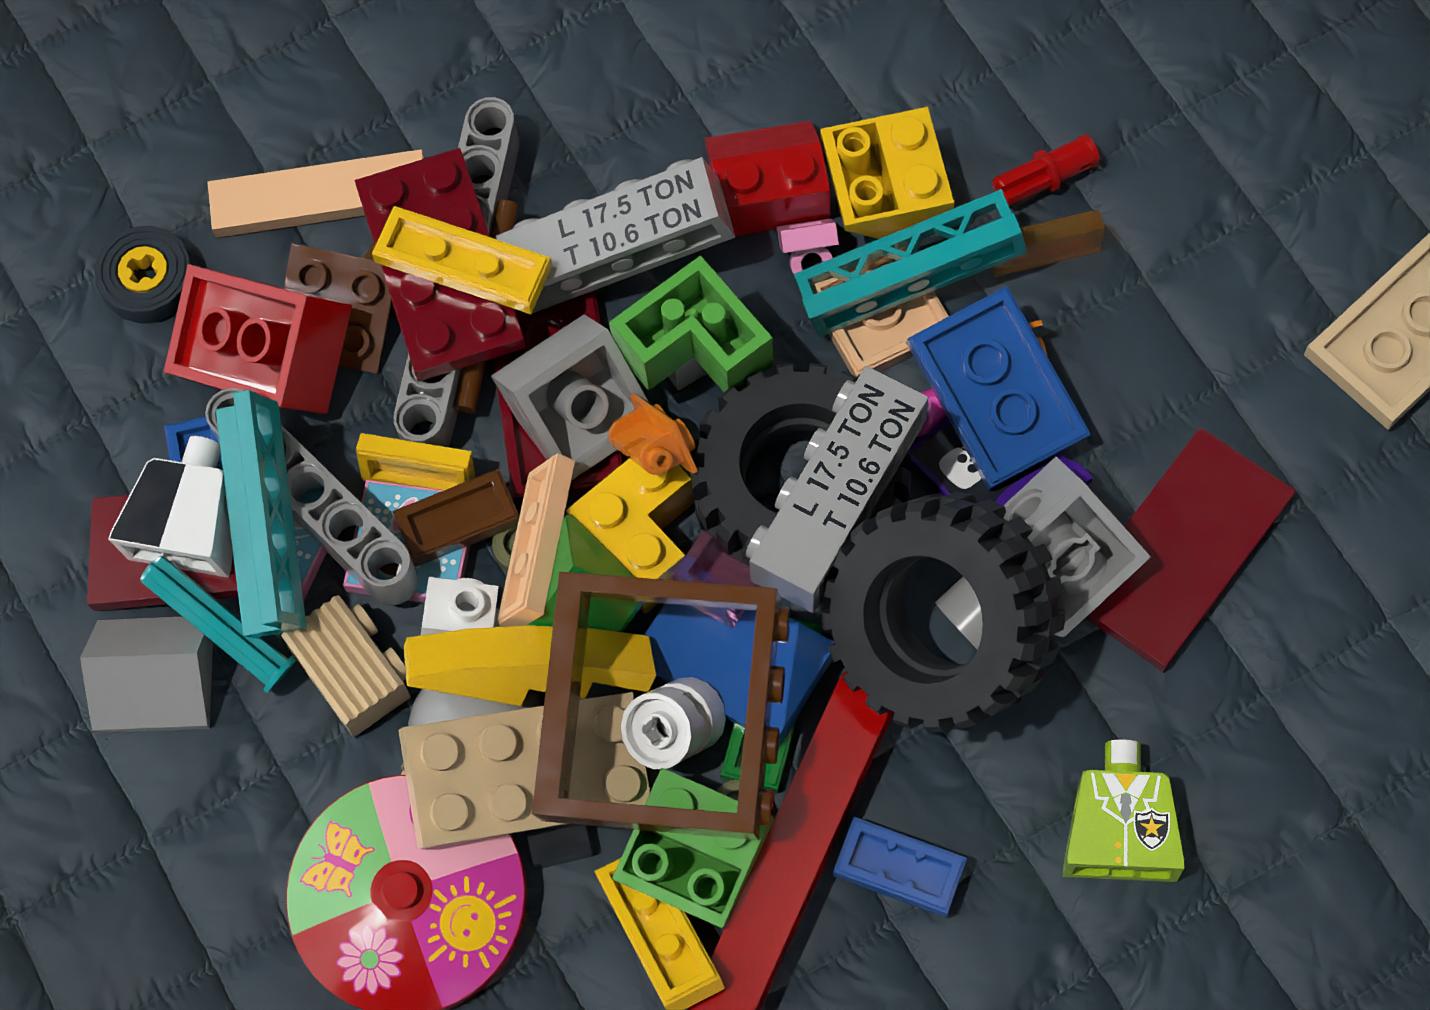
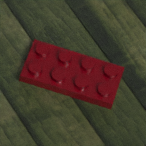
(438, 323)

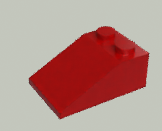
(258, 338)

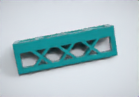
(914, 271)
(260, 516)

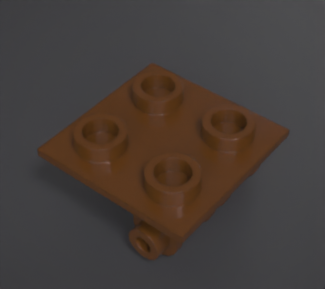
(350, 281)

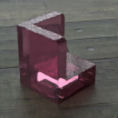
(710, 565)

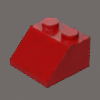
(771, 176)

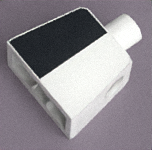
(179, 513)

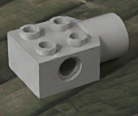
(1082, 536)

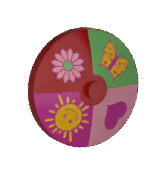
(399, 920)

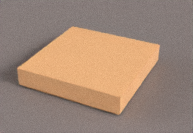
(883, 337)

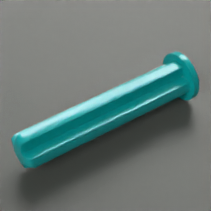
(216, 622)

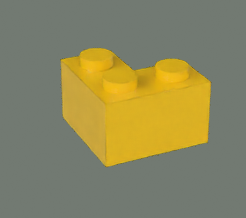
(629, 516)

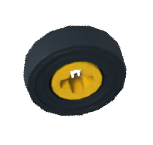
(135, 249)

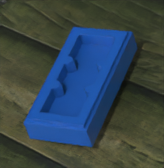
(899, 867)

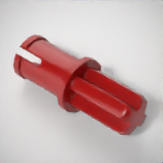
(1048, 169)

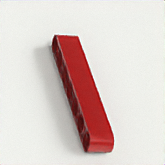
(796, 850)

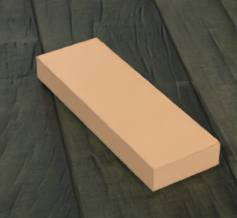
(536, 542)

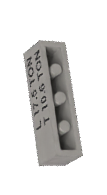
(626, 230)
(838, 486)

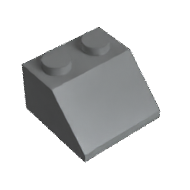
(571, 392)

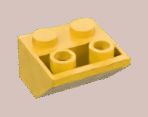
(887, 172)

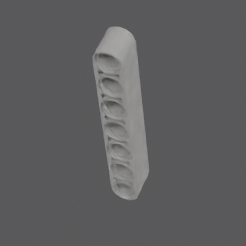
(483, 155)

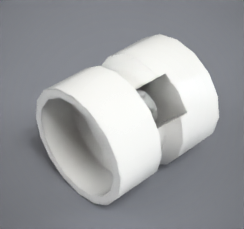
(673, 722)

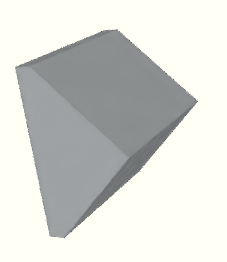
(147, 675)

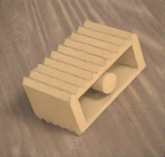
(348, 665)

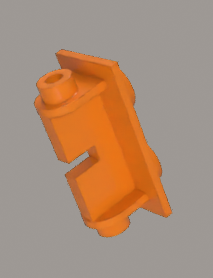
(653, 438)

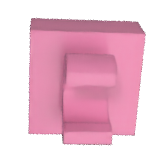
(807, 238)

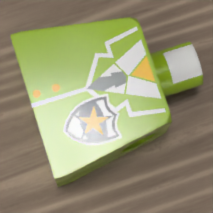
(1124, 822)

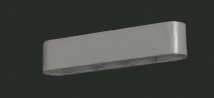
(334, 513)

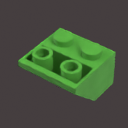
(690, 870)

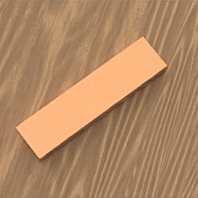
(295, 195)

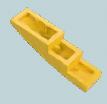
(510, 660)

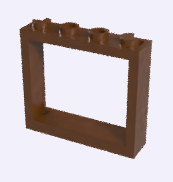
(562, 700)

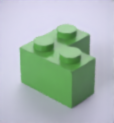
(690, 319)

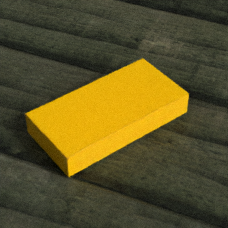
(412, 462)

